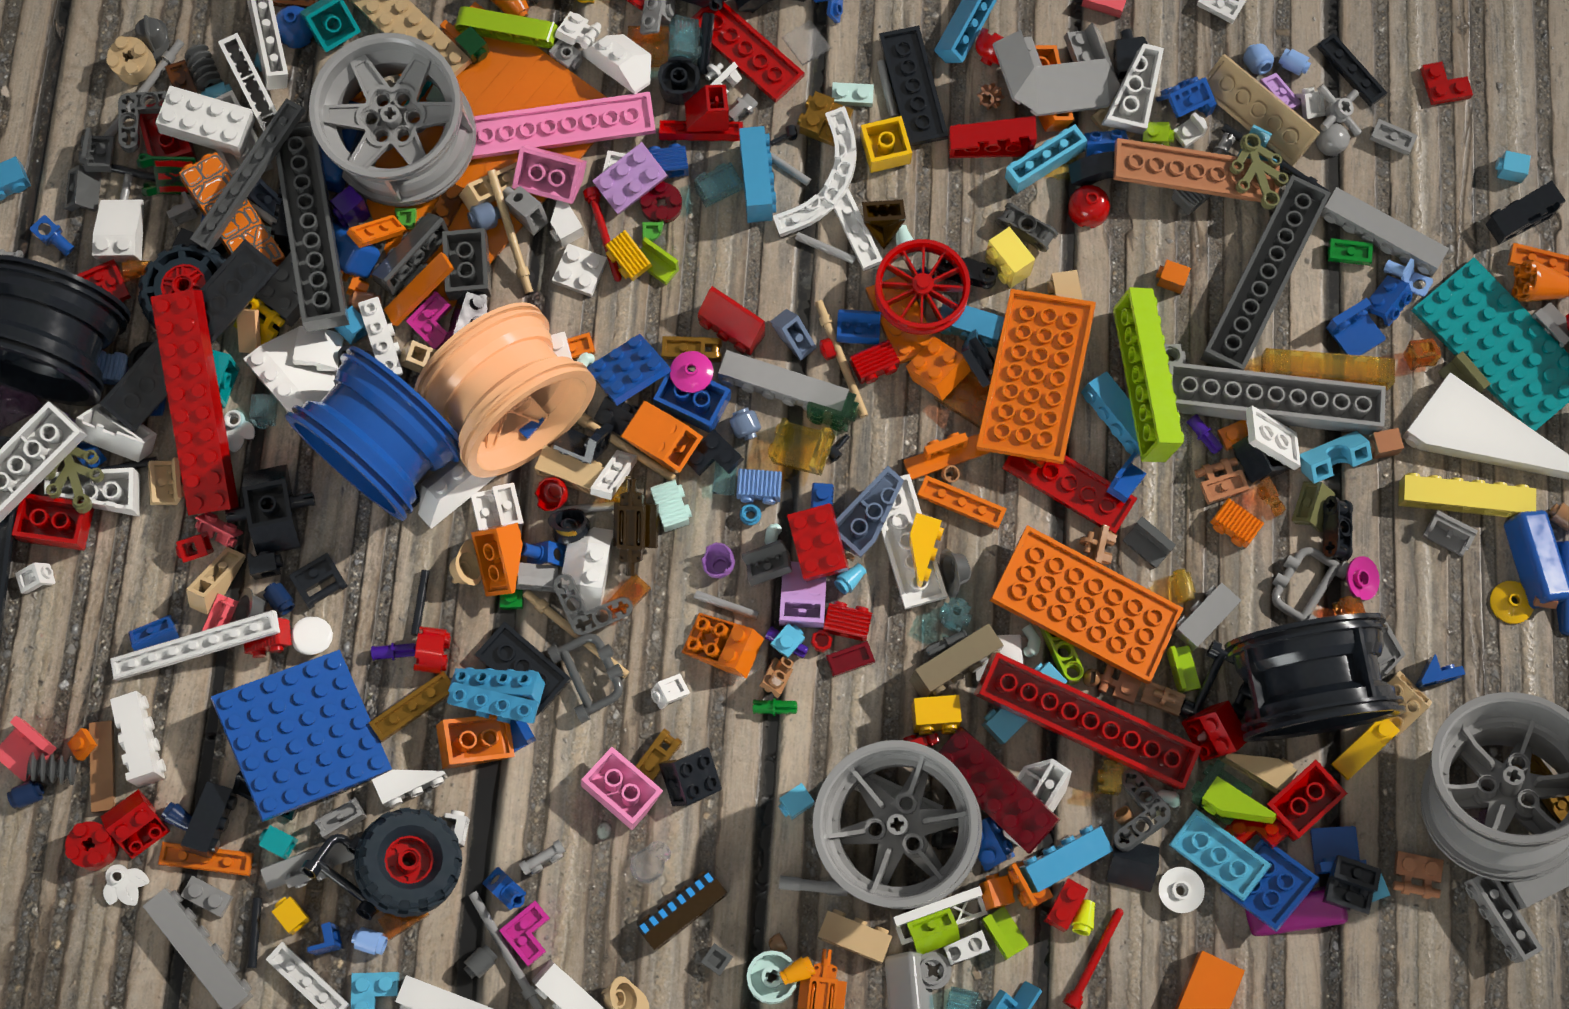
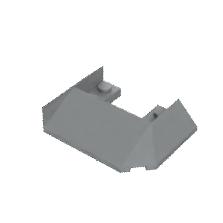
(1063, 87)

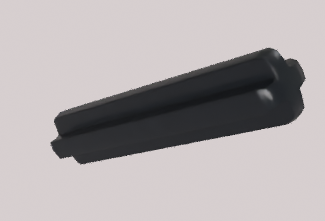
(705, 42)

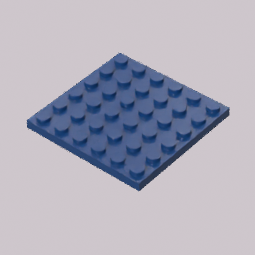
(300, 735)

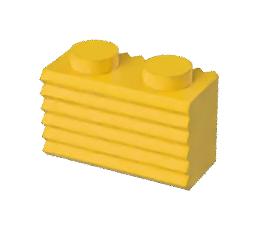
(628, 255)

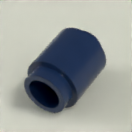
(279, 598)
(25, 794)

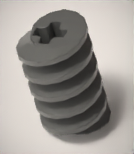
(202, 66)
(51, 768)

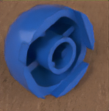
(293, 28)

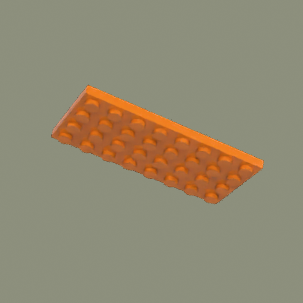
(1036, 376)
(1087, 604)

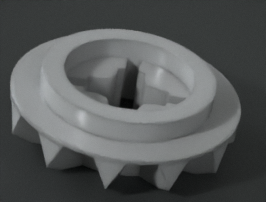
(944, 970)

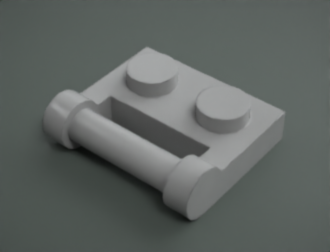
(551, 854)

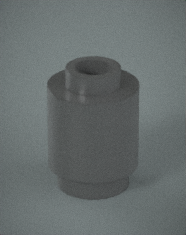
(479, 962)

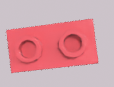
(226, 532)
(221, 612)

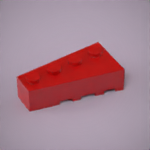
(993, 138)

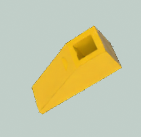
(922, 541)

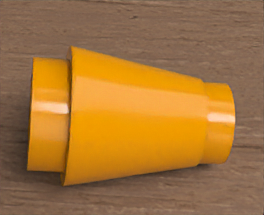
(797, 971)

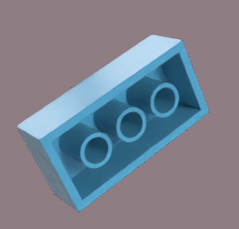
(757, 174)

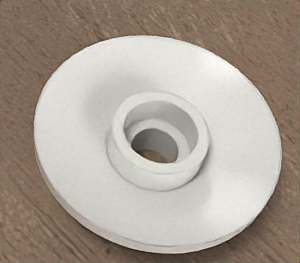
(1192, 887)

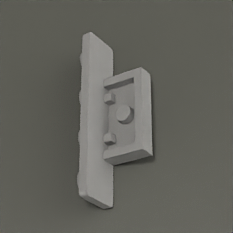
(655, 12)
(289, 872)

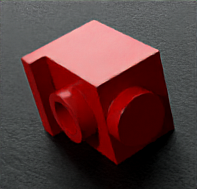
(187, 553)

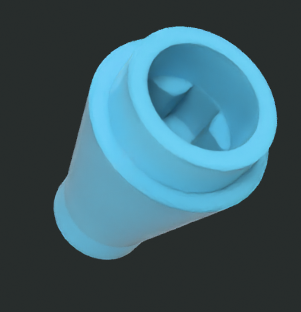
(849, 579)

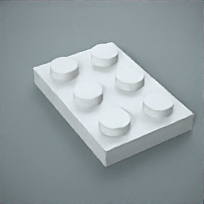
(1273, 438)

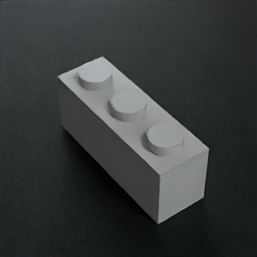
(1206, 616)

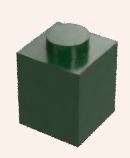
(472, 45)

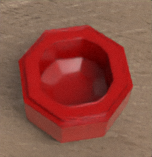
(827, 349)
(821, 641)

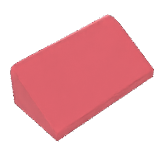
(1109, 7)

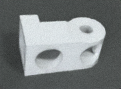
(967, 948)

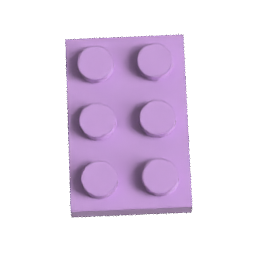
(630, 178)

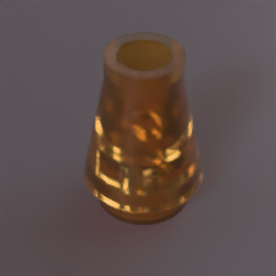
(134, 268)

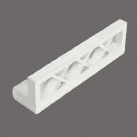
(950, 902)

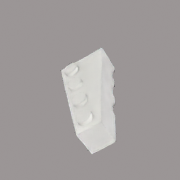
(137, 739)

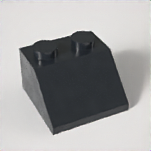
(1256, 462)

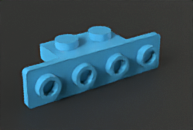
(493, 703)
(1024, 999)

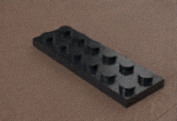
(913, 85)

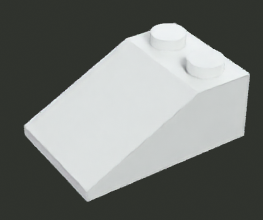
(118, 231)

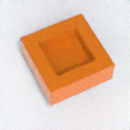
(82, 744)

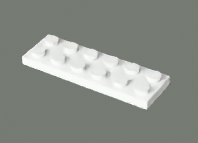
(896, 540)

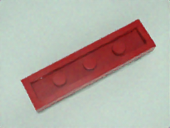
(677, 130)

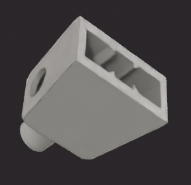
(525, 209)

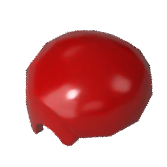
(551, 494)

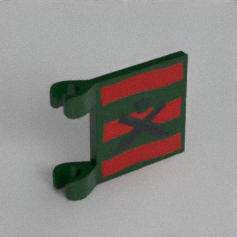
(166, 173)

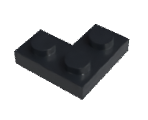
(713, 449)

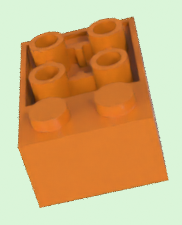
(661, 437)
(723, 644)

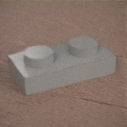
(1393, 137)
(206, 896)

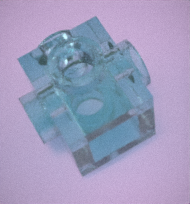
(952, 621)

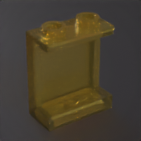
(801, 447)

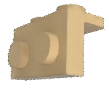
(165, 482)

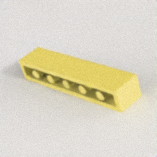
(1465, 496)

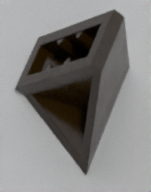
(883, 219)

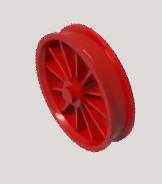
(922, 286)

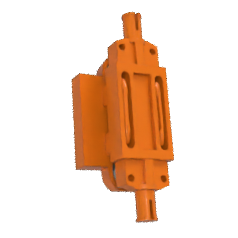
(823, 988)

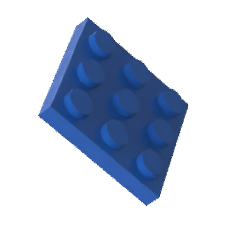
(628, 369)
(1279, 889)

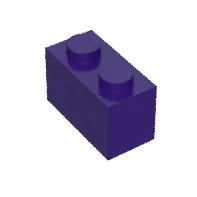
(349, 208)

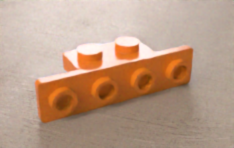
(938, 454)

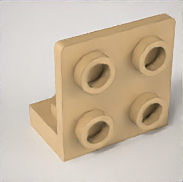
(1414, 701)

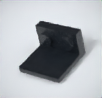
(584, 447)
(690, 777)

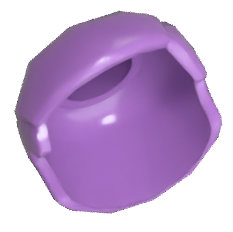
(718, 560)

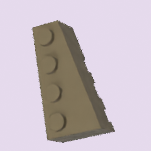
(955, 662)

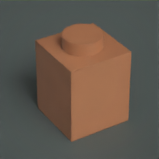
(1386, 443)

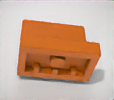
(1026, 897)

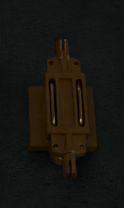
(634, 526)

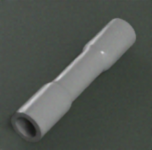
(799, 884)

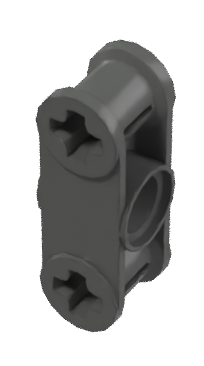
(1038, 236)

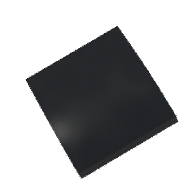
(978, 357)
(1352, 885)

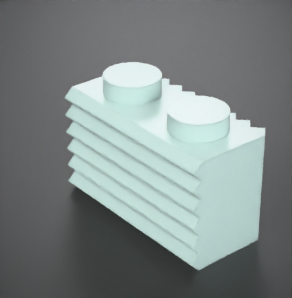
(671, 506)

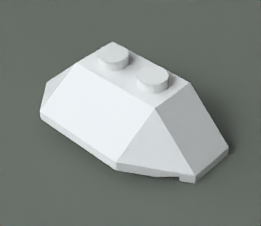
(621, 60)
(447, 491)
(589, 566)
(1046, 781)

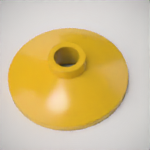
(1504, 607)

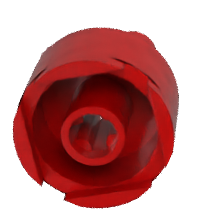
(430, 650)
(81, 838)

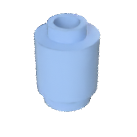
(1294, 61)
(369, 941)

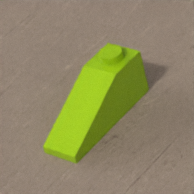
(1232, 803)

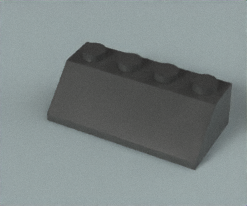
(413, 250)

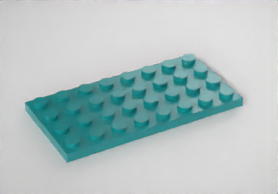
(1502, 340)

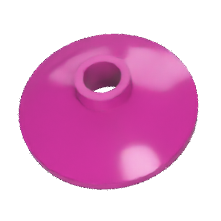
(691, 381)
(1362, 578)

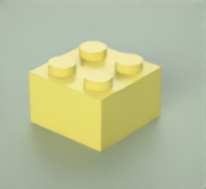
(1009, 257)

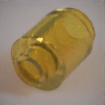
(1182, 585)

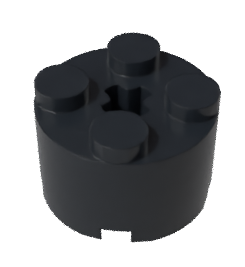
(678, 80)

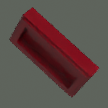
(850, 659)

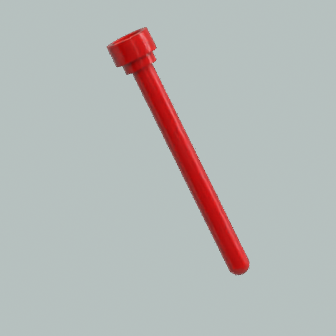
(592, 196)
(1075, 997)

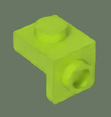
(1159, 133)

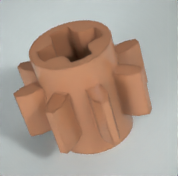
(985, 98)

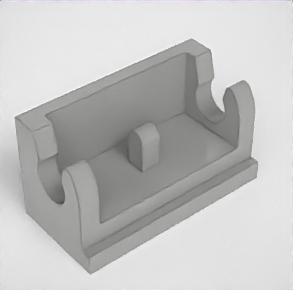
(1449, 533)
(341, 818)

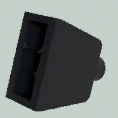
(1125, 51)

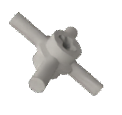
(1339, 110)

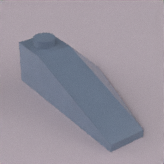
(866, 515)

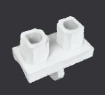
(729, 74)

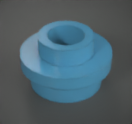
(750, 508)

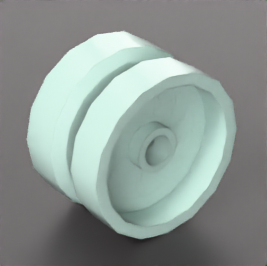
(757, 977)

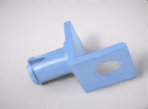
(1408, 275)

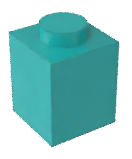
(277, 842)

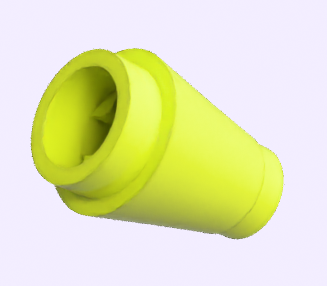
(1084, 919)

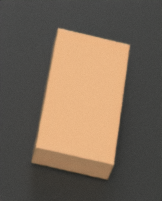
(248, 330)

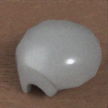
(1333, 140)

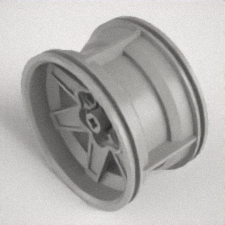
(362, 67)

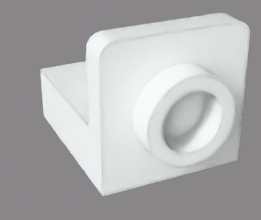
(1312, 103)
(1191, 130)
(34, 577)
(669, 691)
(461, 825)

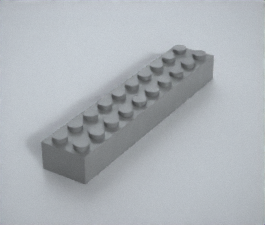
(1283, 397)

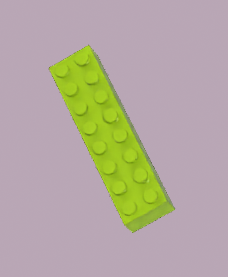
(1148, 375)

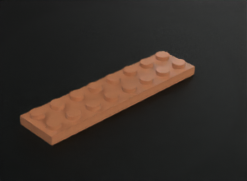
(1183, 170)

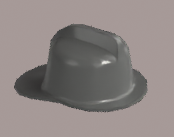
(154, 35)
(954, 570)
(249, 606)

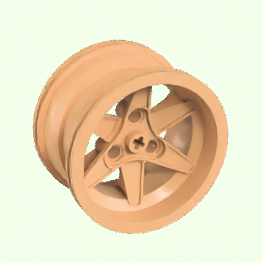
(492, 383)

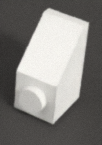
(565, 224)

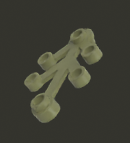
(1259, 168)
(71, 471)

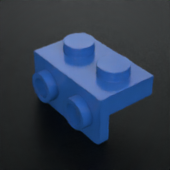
(1102, 141)
(1390, 299)
(858, 326)
(994, 845)

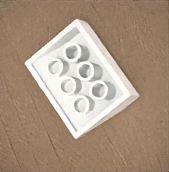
(288, 382)

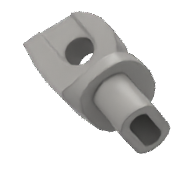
(744, 105)

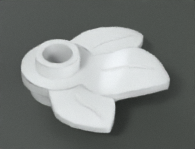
(237, 432)
(127, 887)

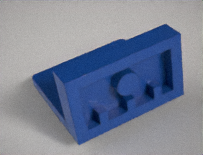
(1187, 95)
(1356, 330)
(1331, 842)

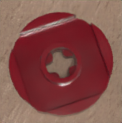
(662, 213)

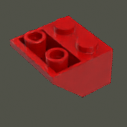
(708, 110)
(1215, 730)
(134, 824)

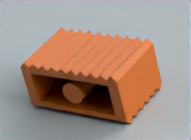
(1236, 523)

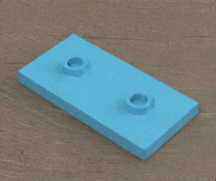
(1220, 855)

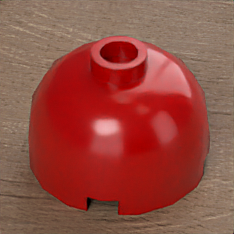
(985, 48)
(1089, 206)

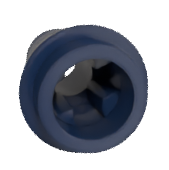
(177, 816)

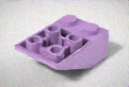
(802, 601)

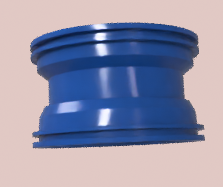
(376, 432)

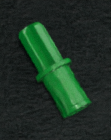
(774, 707)

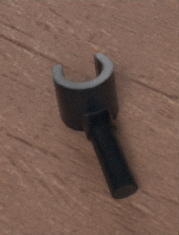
(791, 134)
(834, 453)

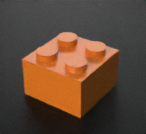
(938, 368)

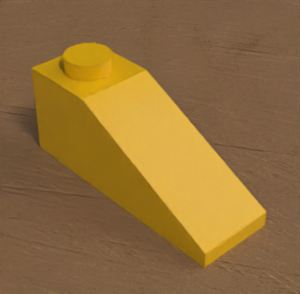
(1365, 748)

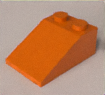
(498, 557)
(473, 741)

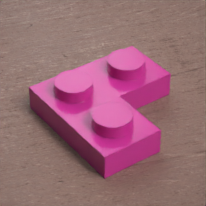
(425, 320)
(520, 933)

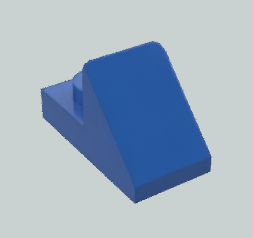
(1433, 675)

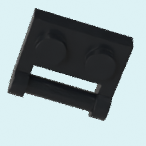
(315, 574)

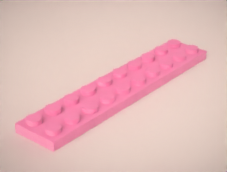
(564, 124)

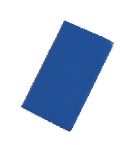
(153, 633)

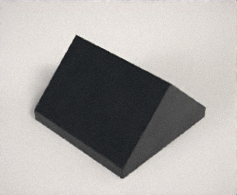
(1134, 868)

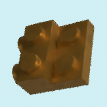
(814, 121)

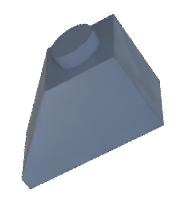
(264, 197)
(793, 333)

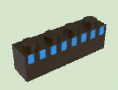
(681, 911)

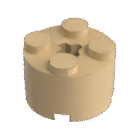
(130, 60)

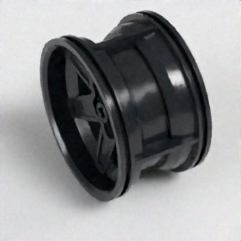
(1314, 676)

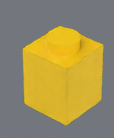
(290, 915)

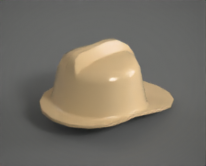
(464, 566)
(624, 995)

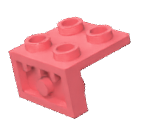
(20, 744)

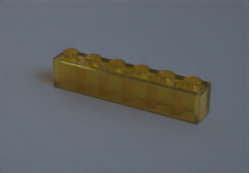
(1330, 366)

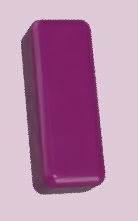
(1308, 915)

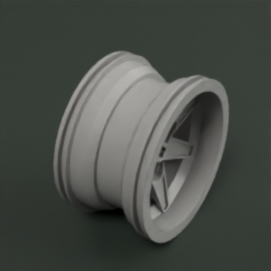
(1530, 727)
(892, 844)

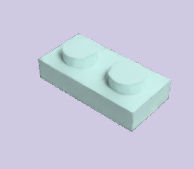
(853, 94)

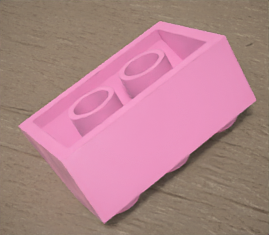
(549, 174)
(621, 788)

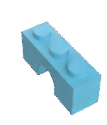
(1350, 449)

